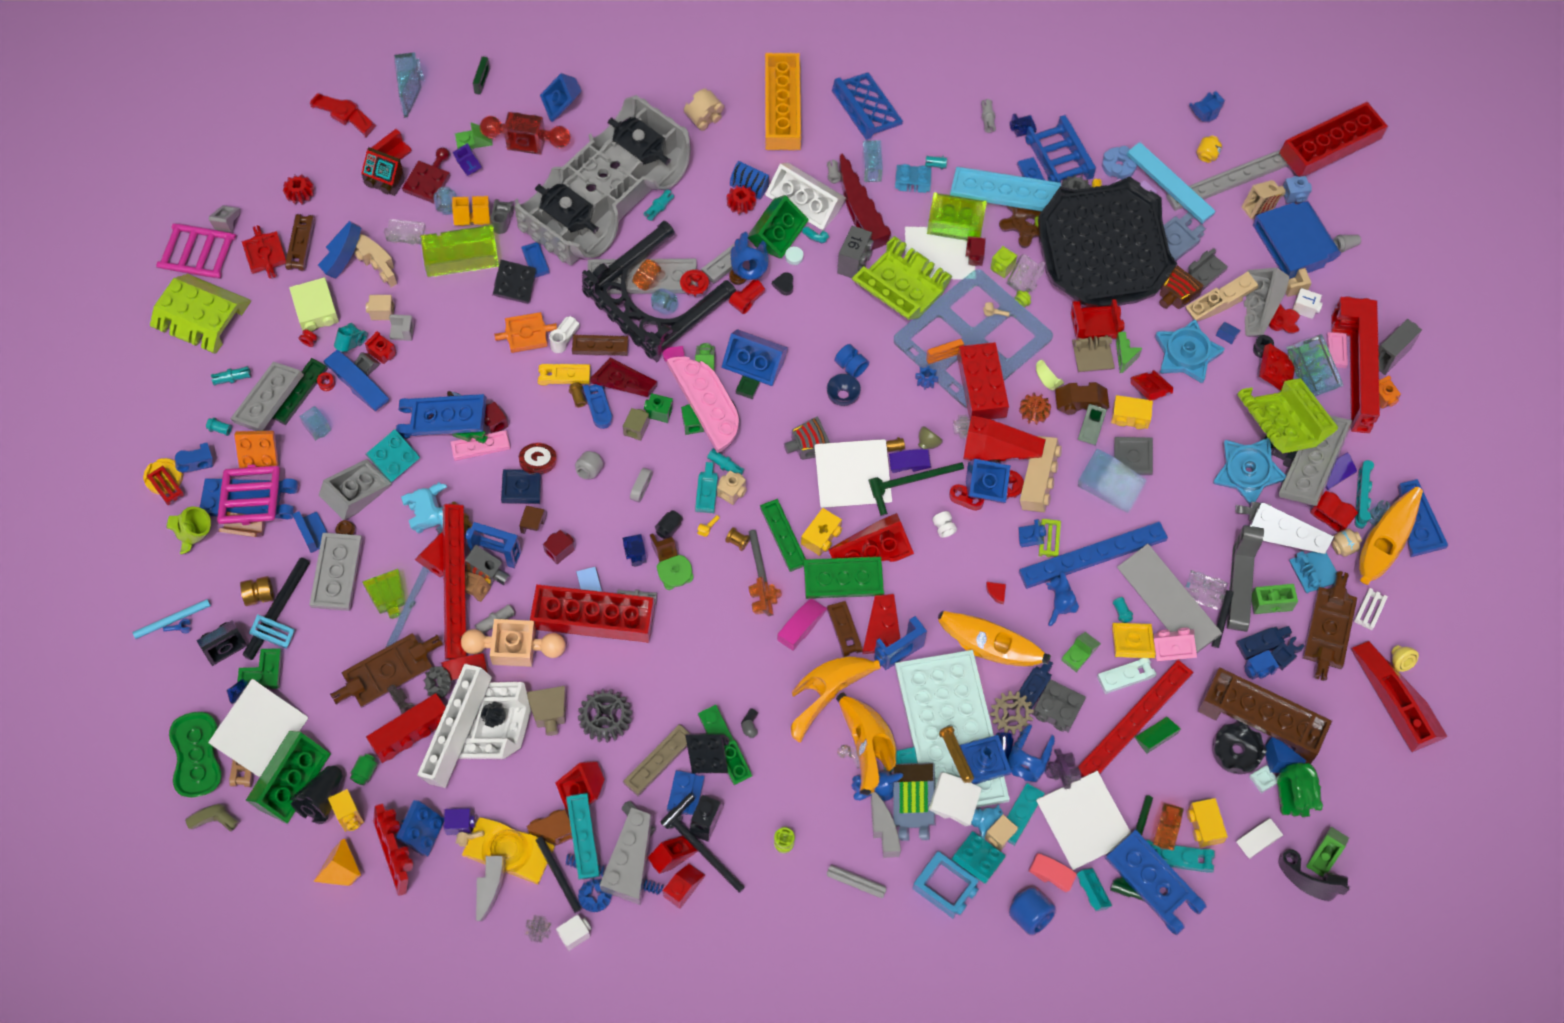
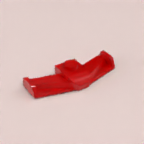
(343, 112)

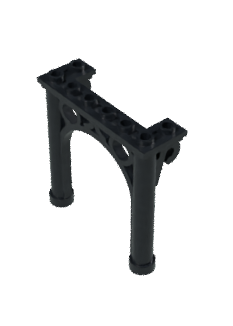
(651, 343)

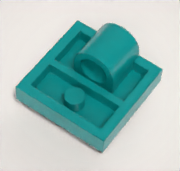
(392, 455)
(978, 857)

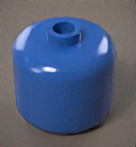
(1032, 910)

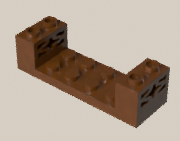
(1266, 713)

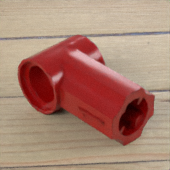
(744, 299)

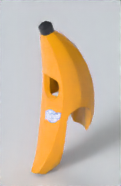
(992, 640)
(871, 740)

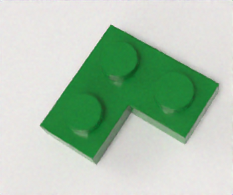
(268, 671)

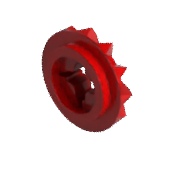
(696, 276)
(1017, 486)

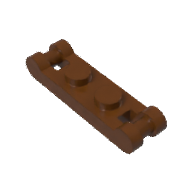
(300, 242)

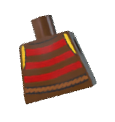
(1180, 289)

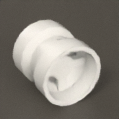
(944, 524)

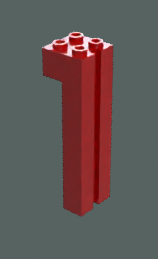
(1360, 321)

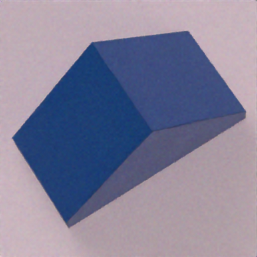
(1280, 755)

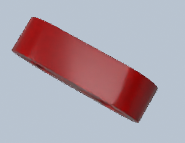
(963, 499)

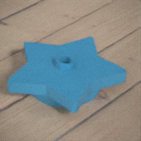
(1187, 351)
(1253, 456)

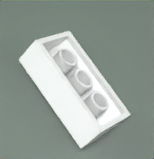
(811, 196)

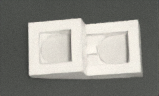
(1259, 838)

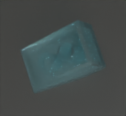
(408, 80)
(1111, 481)

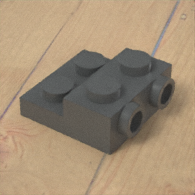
(1058, 706)

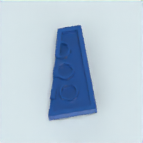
(1426, 532)

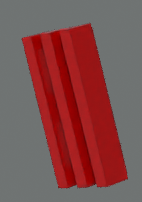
(173, 496)

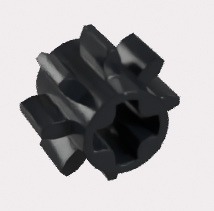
(493, 714)

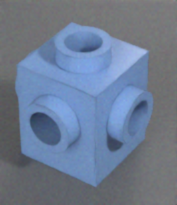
(1297, 189)

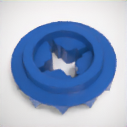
(587, 902)

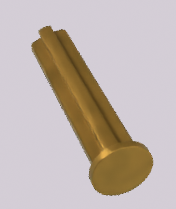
(956, 753)

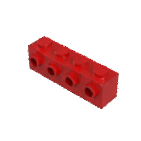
(407, 728)

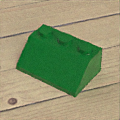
(778, 226)

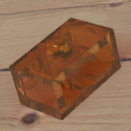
(1168, 826)

